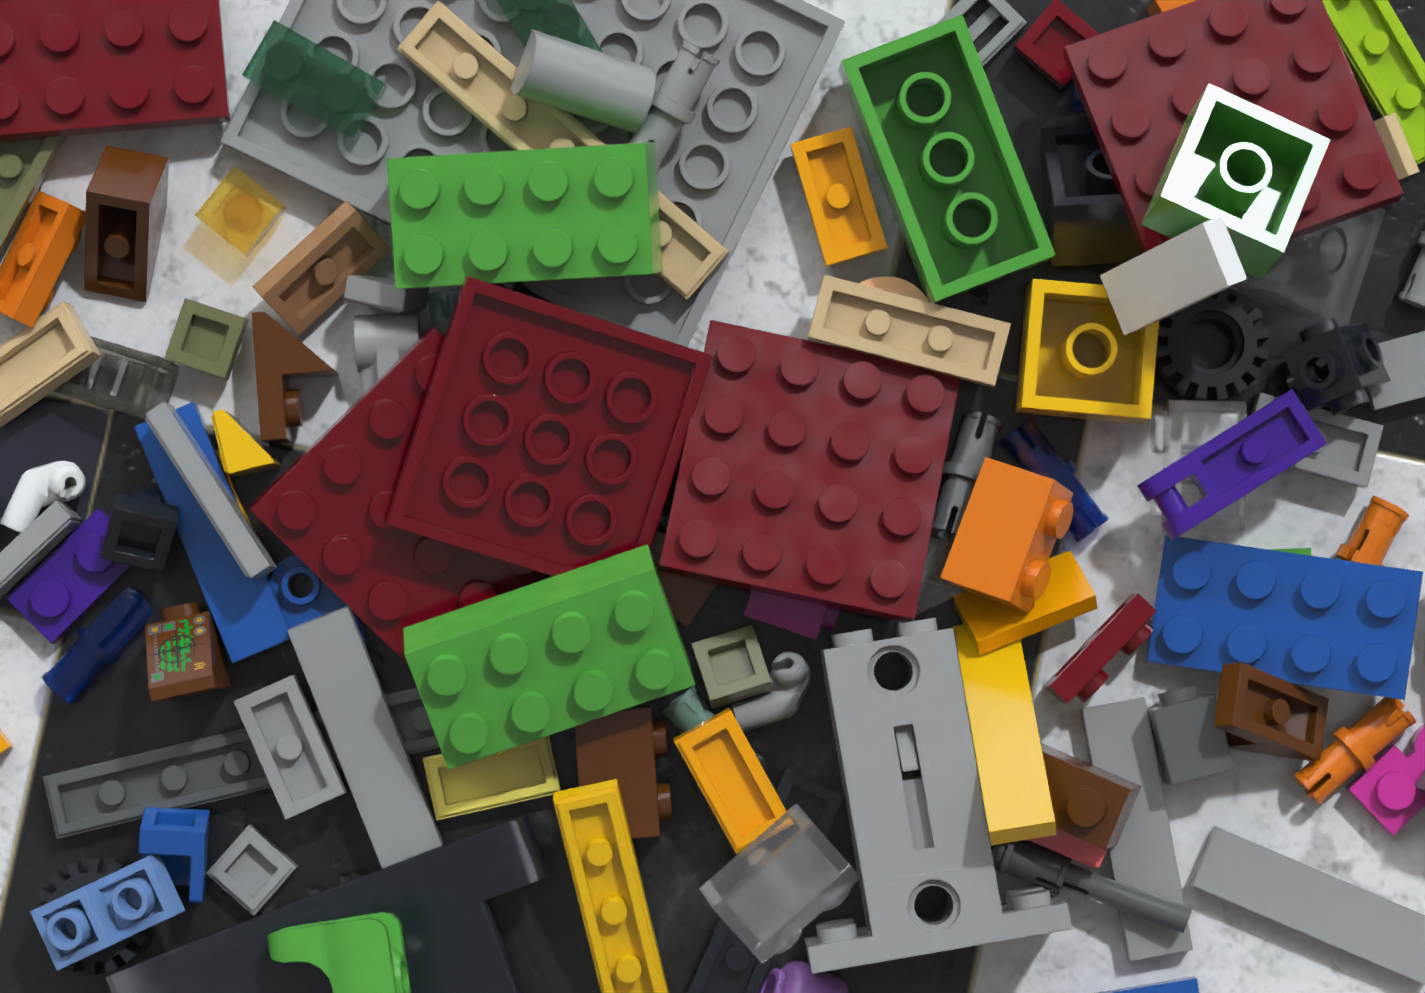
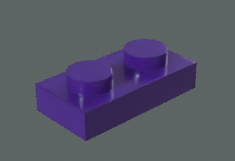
(69, 581)

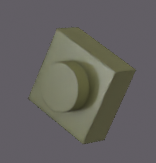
(206, 339)
(732, 666)

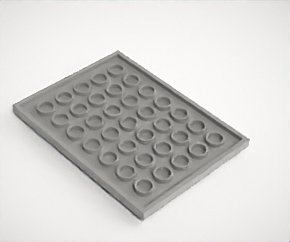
(711, 171)

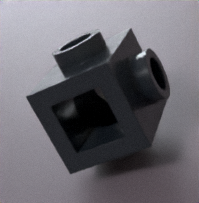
(1335, 366)

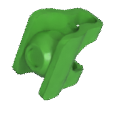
(353, 952)

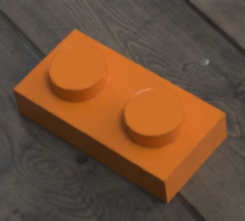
(37, 257)

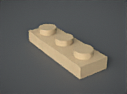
(909, 331)

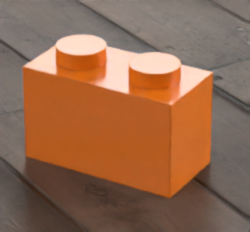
(1008, 535)

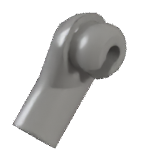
(790, 683)

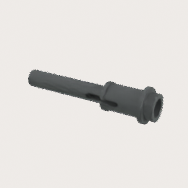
(1055, 871)

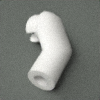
(40, 488)

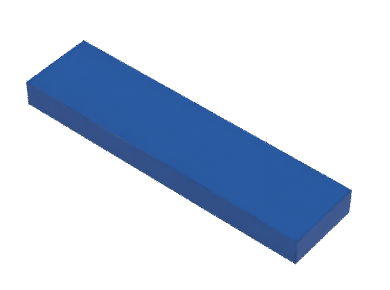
(241, 606)

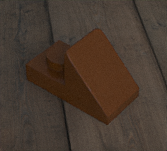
(278, 359)
(1269, 714)

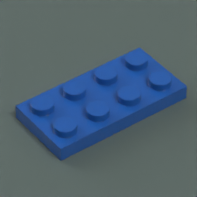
(1286, 616)

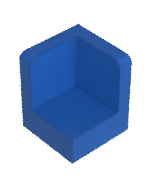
(182, 843)

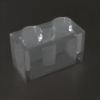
(780, 884)

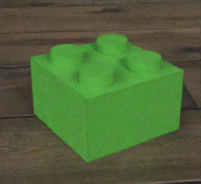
(1239, 167)

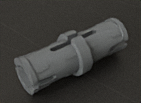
(963, 470)

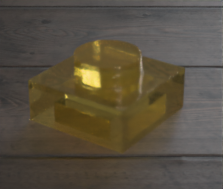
(241, 211)

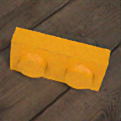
(838, 197)

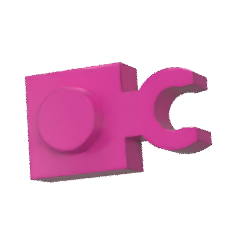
(1389, 786)

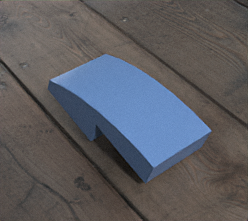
(107, 911)

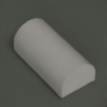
(584, 82)

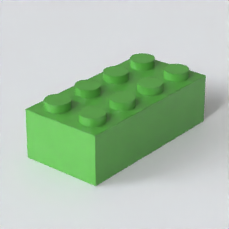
(945, 160)
(525, 215)
(547, 657)

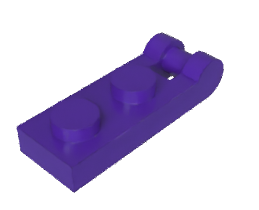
(1234, 463)

